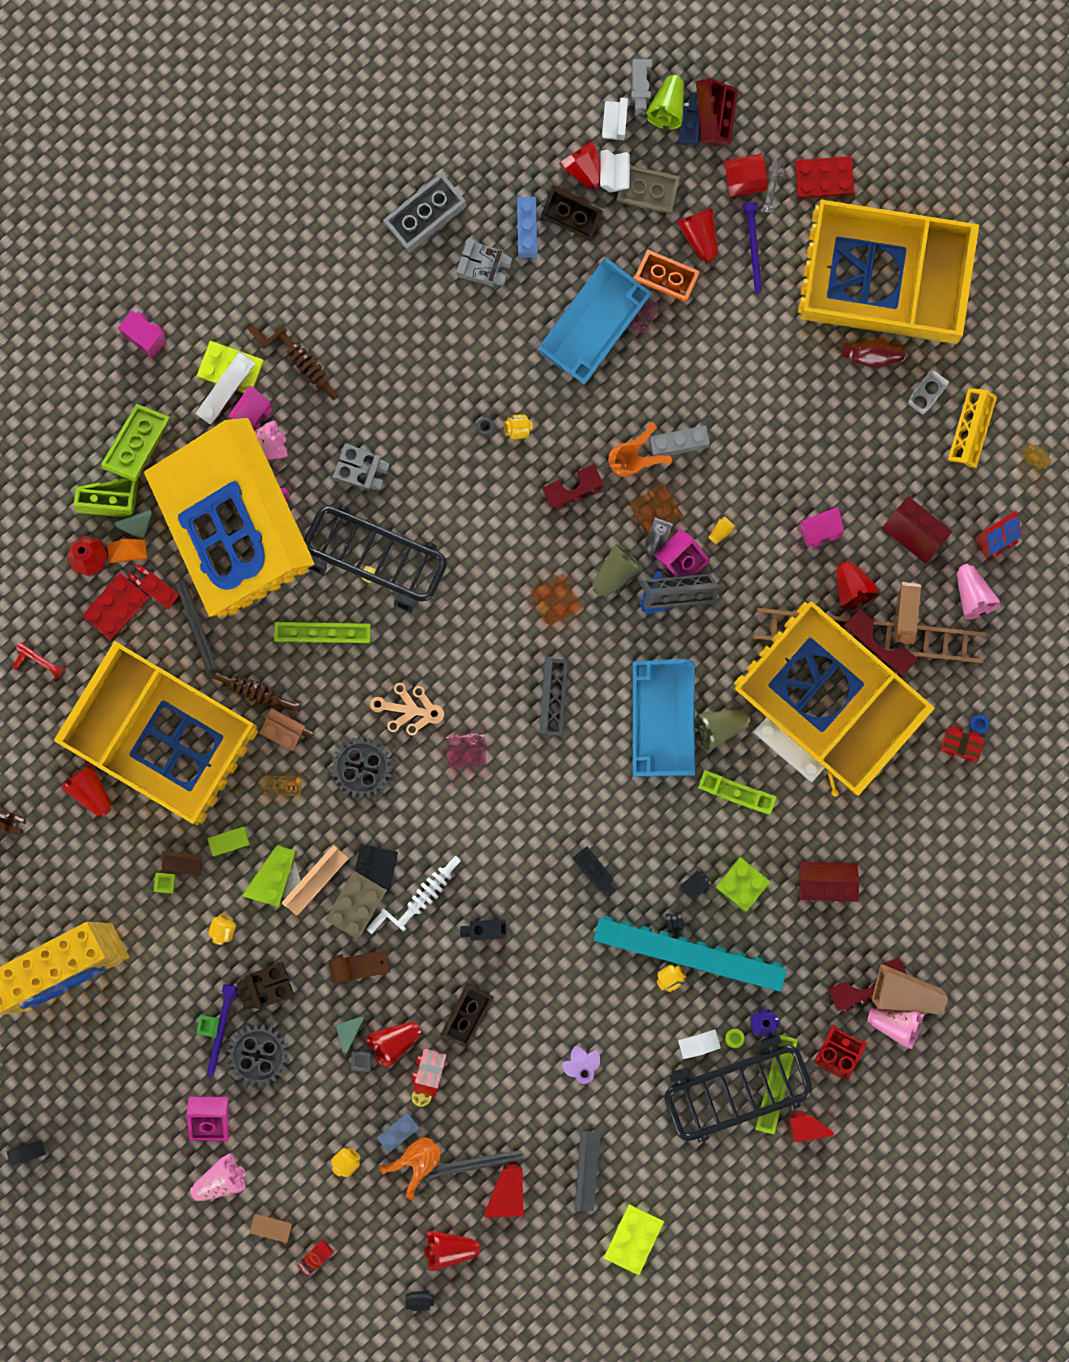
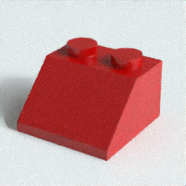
(805, 1127)

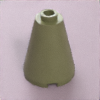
(616, 572)
(720, 726)

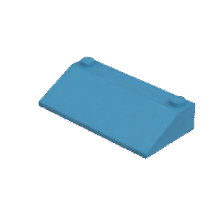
(594, 321)
(664, 718)

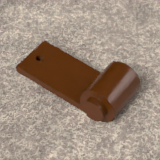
(358, 966)

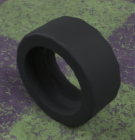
(26, 1153)

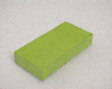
(228, 841)

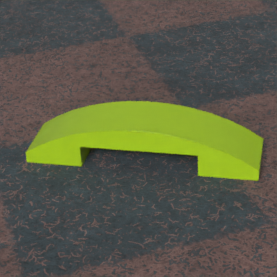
(737, 793)

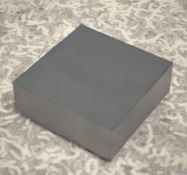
(361, 1061)

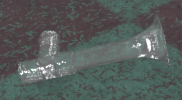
(775, 171)

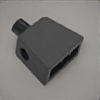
(491, 930)

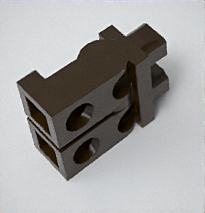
(259, 986)

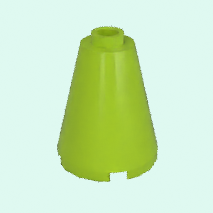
(668, 104)

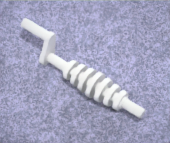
(419, 902)

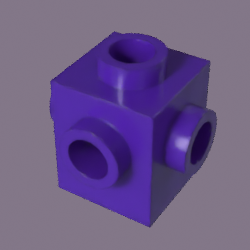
(757, 1026)

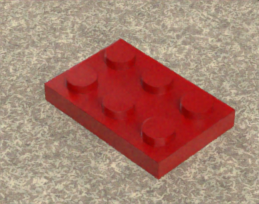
(824, 177)
(115, 606)

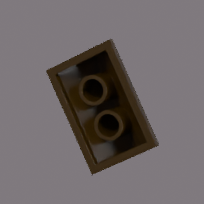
(572, 213)
(466, 1015)

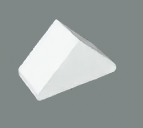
(699, 1044)

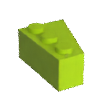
(108, 498)
(272, 879)

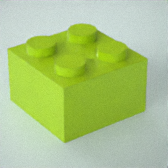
(742, 884)

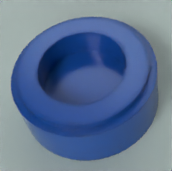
(979, 724)

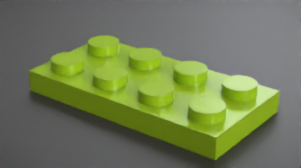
(136, 442)

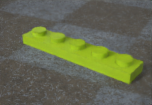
(322, 632)
(768, 1122)

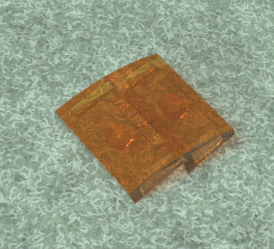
(655, 504)
(555, 600)

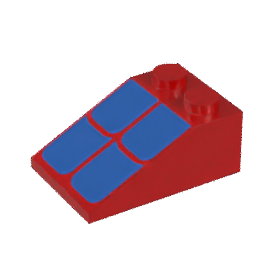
(999, 536)

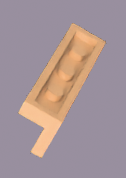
(315, 880)

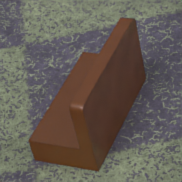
(182, 863)

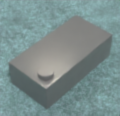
(425, 212)

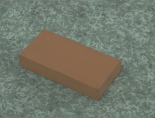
(271, 1228)

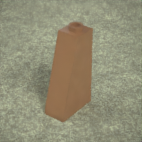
(906, 993)

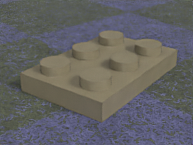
(650, 190)
(356, 905)

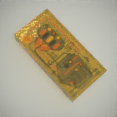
(282, 786)

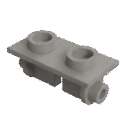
(658, 536)

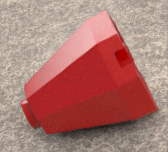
(584, 166)
(87, 555)
(853, 586)

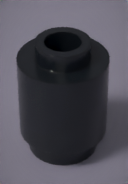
(419, 1300)

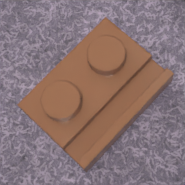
(282, 729)

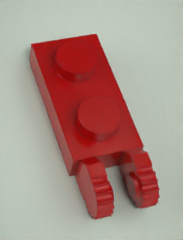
(155, 588)

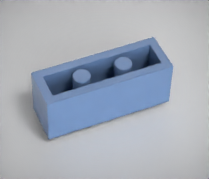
(527, 227)

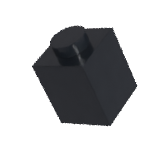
(695, 884)

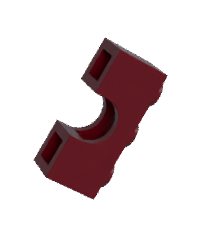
(558, 496)

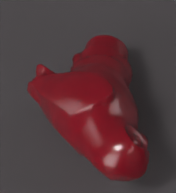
(873, 353)

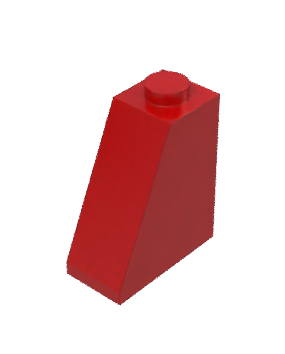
(507, 1194)

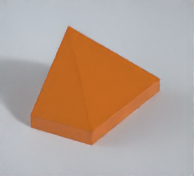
(127, 550)

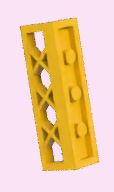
(976, 427)

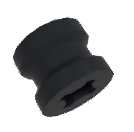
(674, 922)

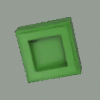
(207, 1026)

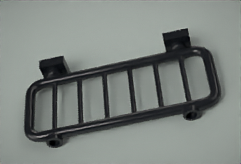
(405, 597)
(774, 1050)

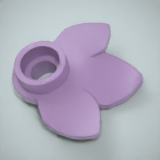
(581, 1061)

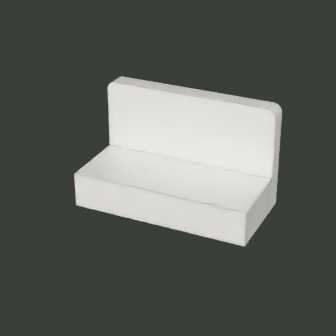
(615, 119)
(614, 171)

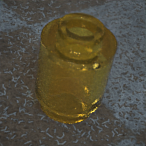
(1036, 456)

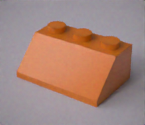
(667, 275)

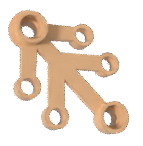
(410, 710)

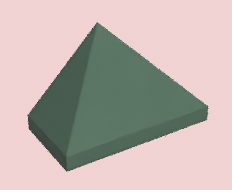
(136, 525)
(347, 1032)

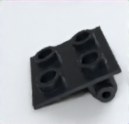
(376, 864)

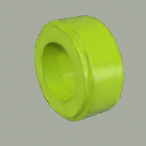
(734, 1038)

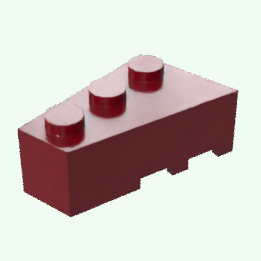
(716, 111)

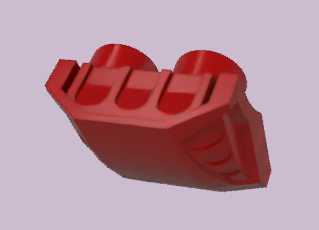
(746, 175)
(844, 1052)

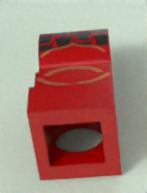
(315, 1257)

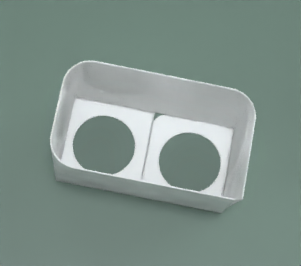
(932, 376)

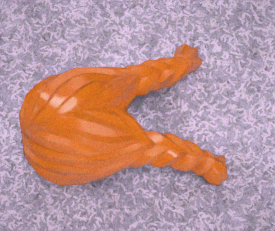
(625, 458)
(422, 1155)

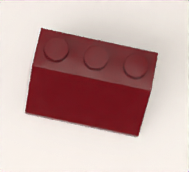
(916, 529)
(828, 881)

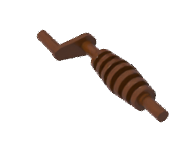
(303, 361)
(261, 694)

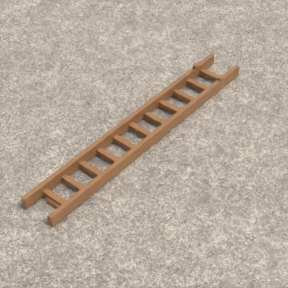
(773, 628)

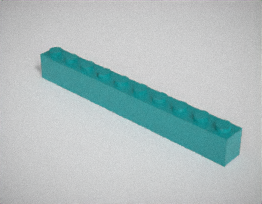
(690, 954)

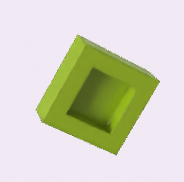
(164, 883)

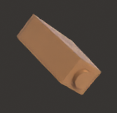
(907, 612)

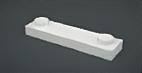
(225, 388)
(788, 750)

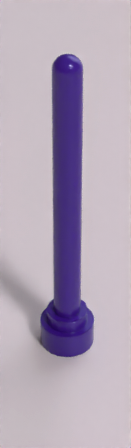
(750, 210)
(229, 992)

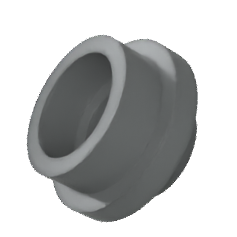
(487, 421)

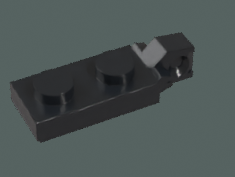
(594, 870)

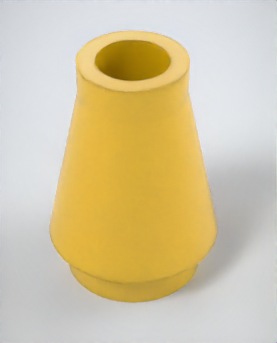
(721, 530)

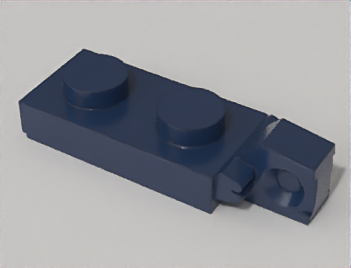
(690, 126)

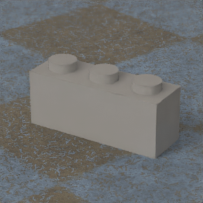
(679, 441)

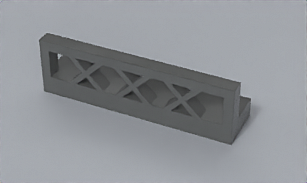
(681, 594)
(546, 696)
(587, 1171)

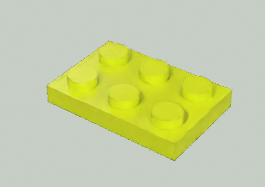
(218, 359)
(633, 1239)

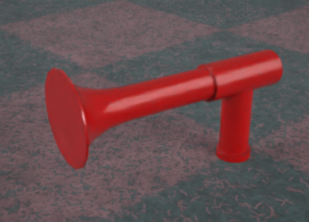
(58, 672)

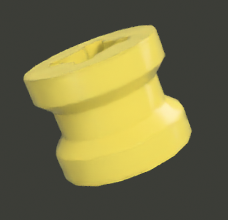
(420, 1100)

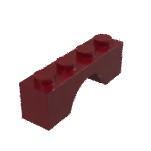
(897, 660)
(845, 995)

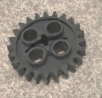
(366, 751)
(255, 1073)

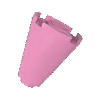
(975, 593)

